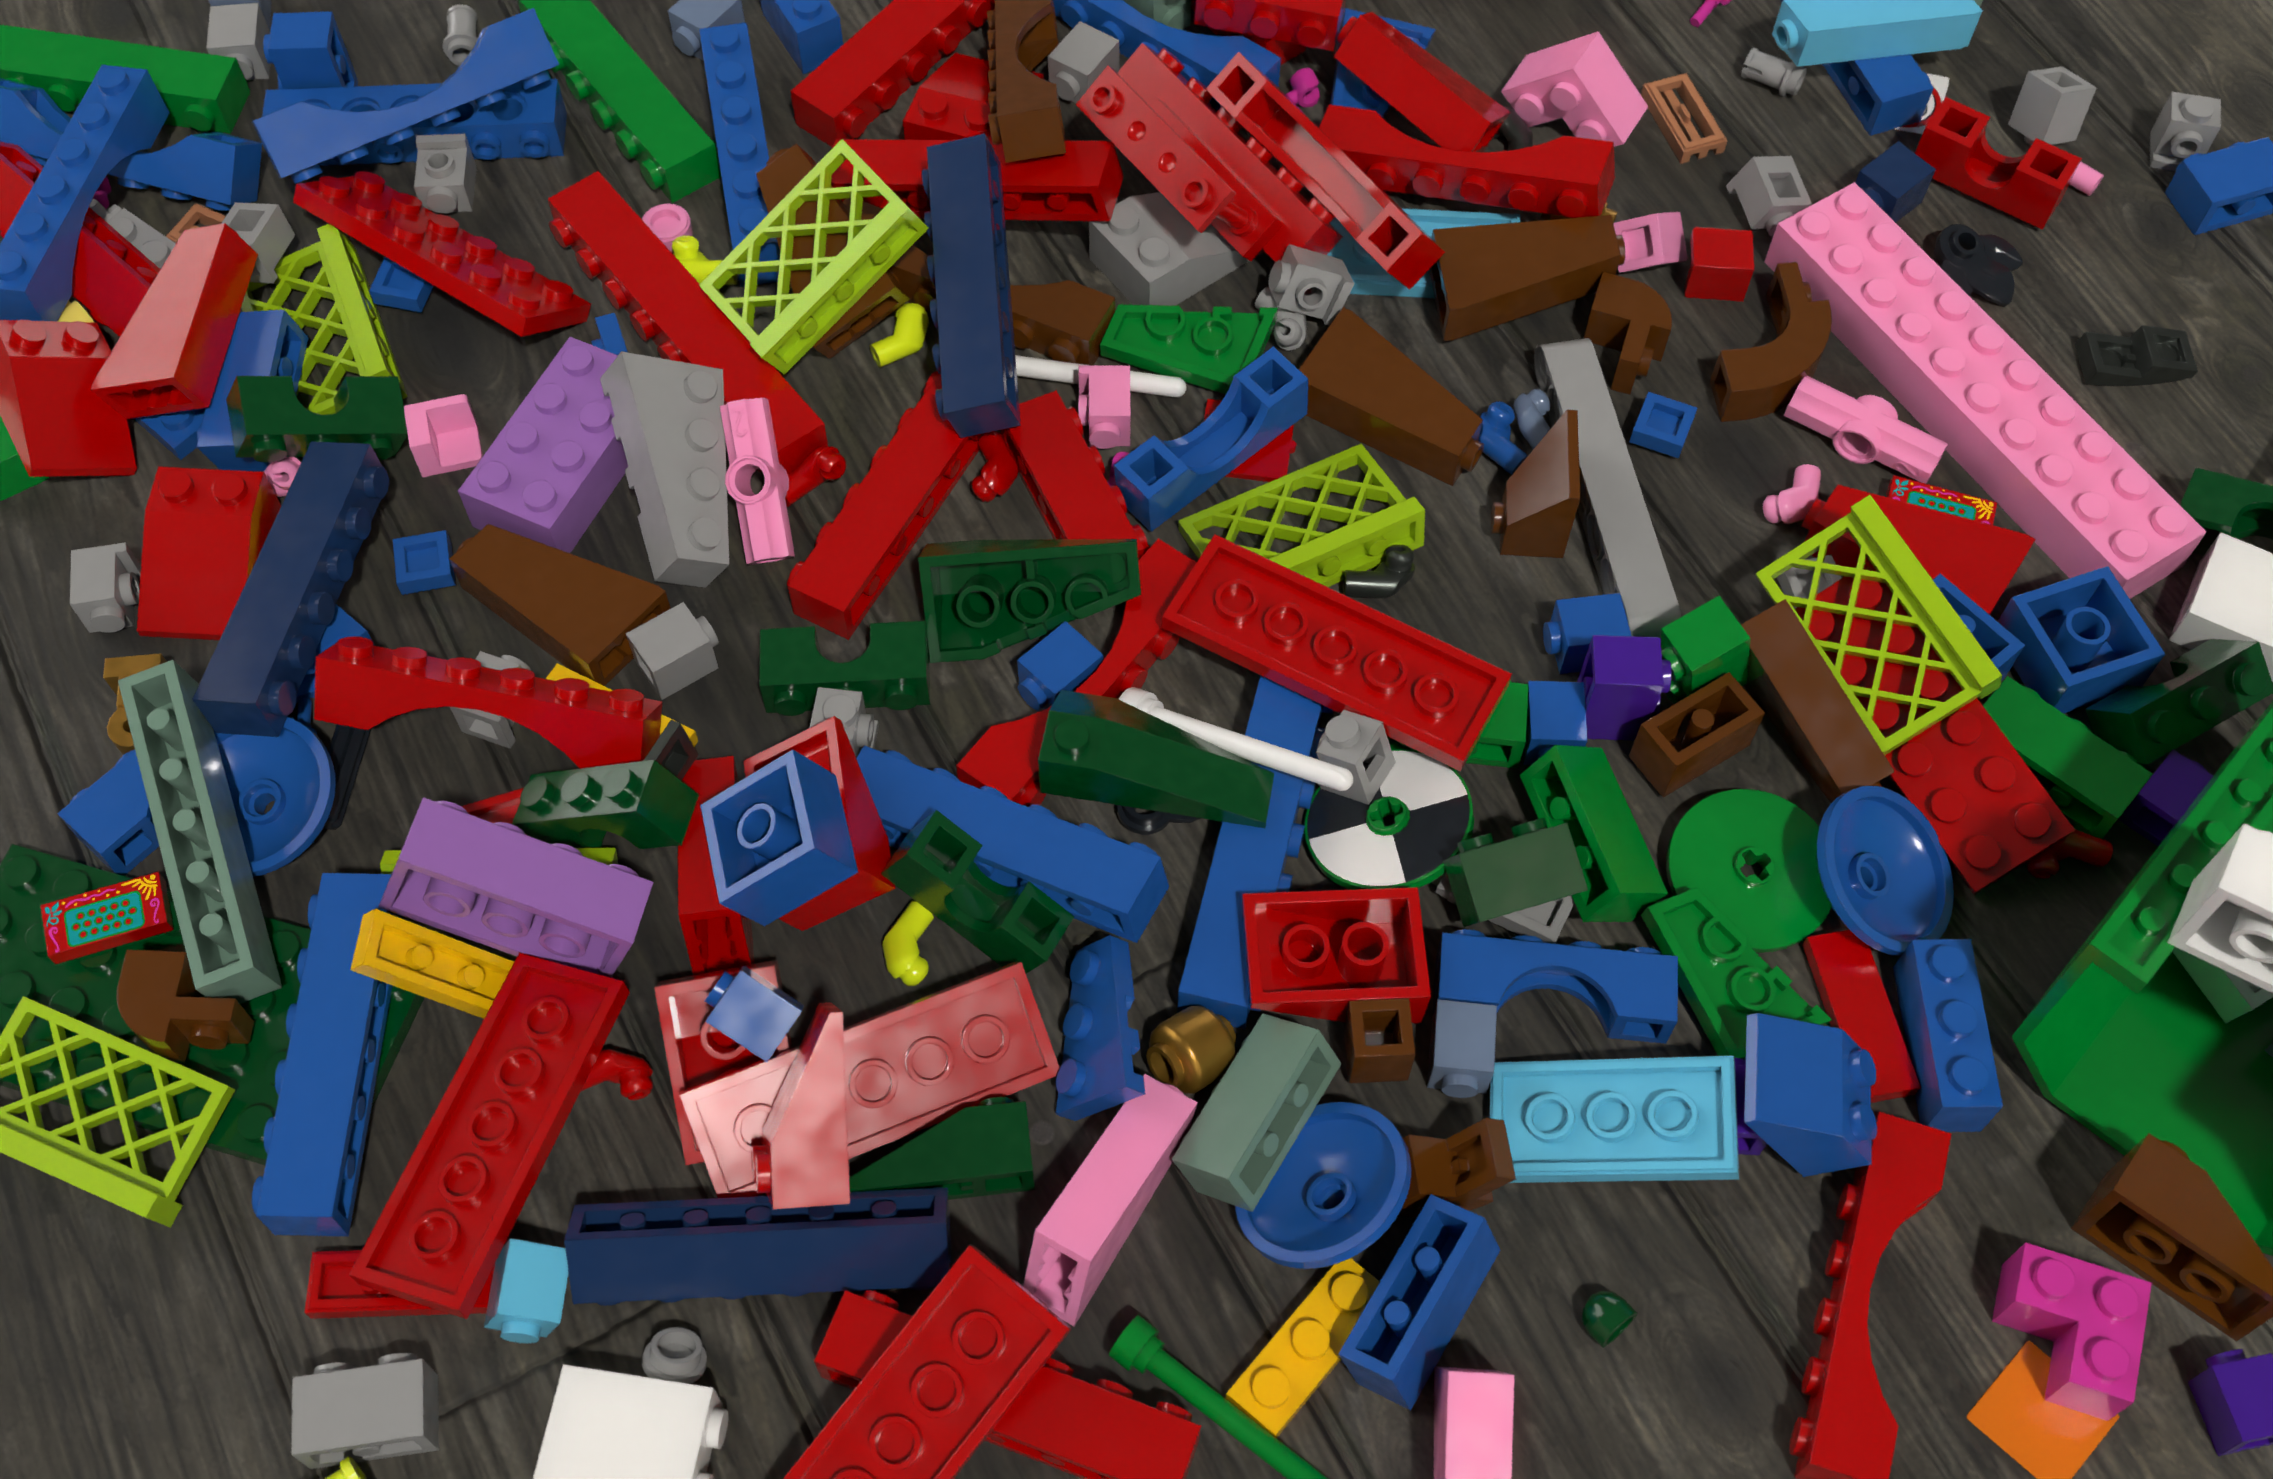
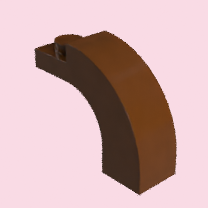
(1765, 377)

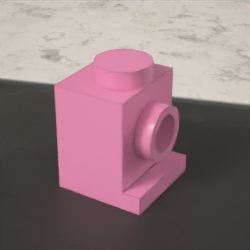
(1105, 404)

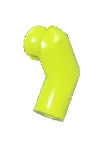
(686, 251)
(907, 335)
(901, 945)

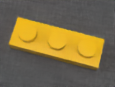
(428, 963)
(1303, 1348)

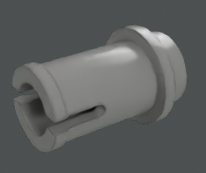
(461, 33)
(1774, 72)

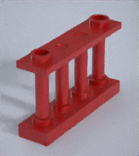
(1179, 164)

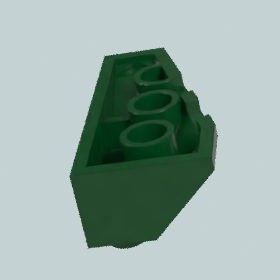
(1007, 591)
(1132, 759)

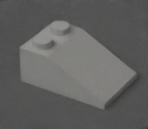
(1158, 253)

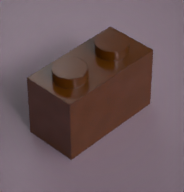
(1696, 734)

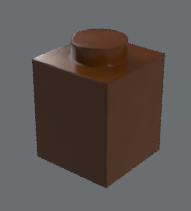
(1379, 1040)

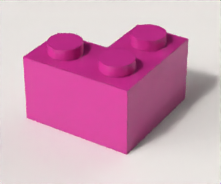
(2090, 1317)

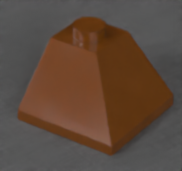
(1542, 496)

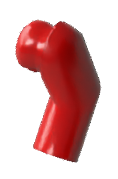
(623, 1069)

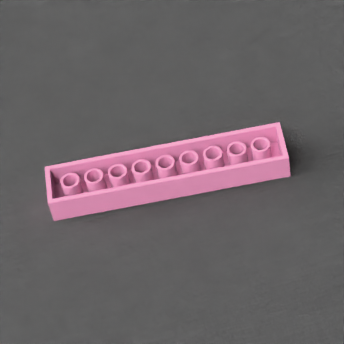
(1984, 396)

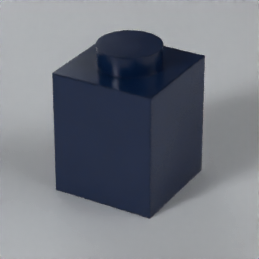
(1896, 180)

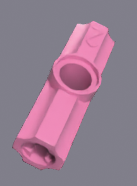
(1865, 429)
(749, 448)

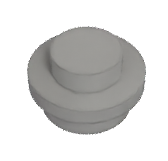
(675, 1356)

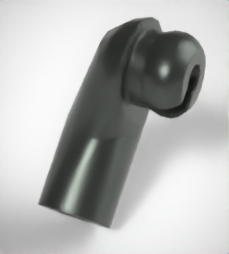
(1385, 579)

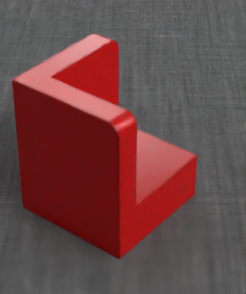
(1720, 264)

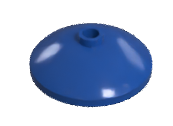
(283, 769)
(1884, 869)
(1339, 1158)

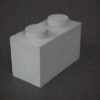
(365, 1411)

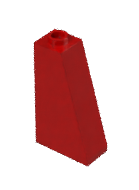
(1419, 85)
(181, 327)
(1966, 552)
(712, 933)

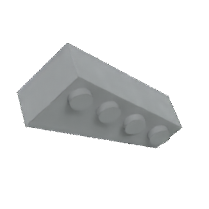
(675, 462)

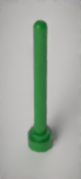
(1143, 1350)

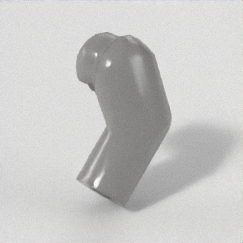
(1290, 326)

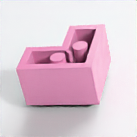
(1579, 84)

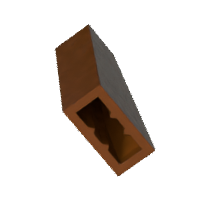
(776, 180)
(1518, 269)
(1388, 401)
(558, 599)
(1810, 705)

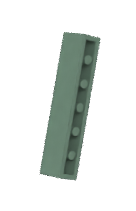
(199, 836)

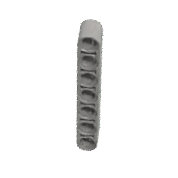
(1610, 494)

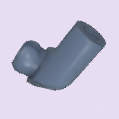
(1529, 415)

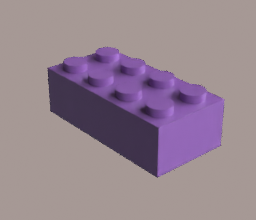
(553, 456)
(515, 890)

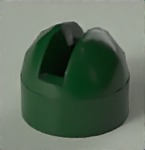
(1607, 1316)

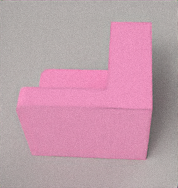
(1652, 241)
(443, 435)

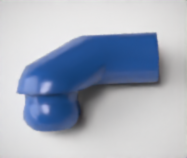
(1496, 437)

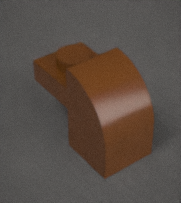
(1630, 320)
(168, 1012)
(1460, 1167)

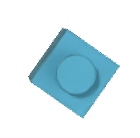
(527, 1291)

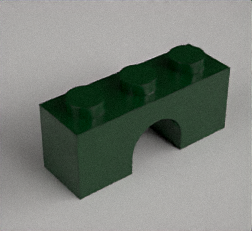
(274, 425)
(2228, 506)
(888, 673)
(2207, 689)
(627, 799)
(1003, 922)

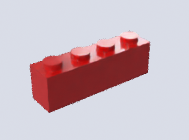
(1067, 475)

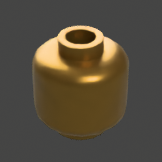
(1191, 1049)

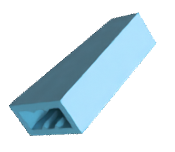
(1868, 29)

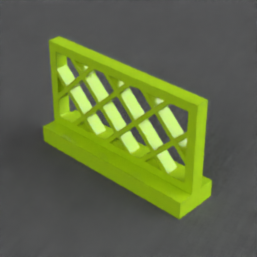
(835, 280)
(352, 306)
(1321, 554)
(1920, 599)
(80, 1163)

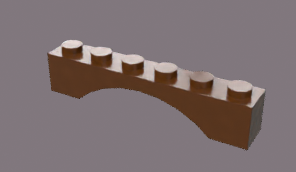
(1023, 106)
(1051, 319)

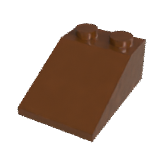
(2181, 1235)

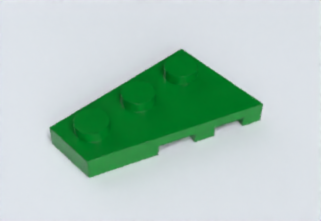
(1188, 345)
(1722, 972)

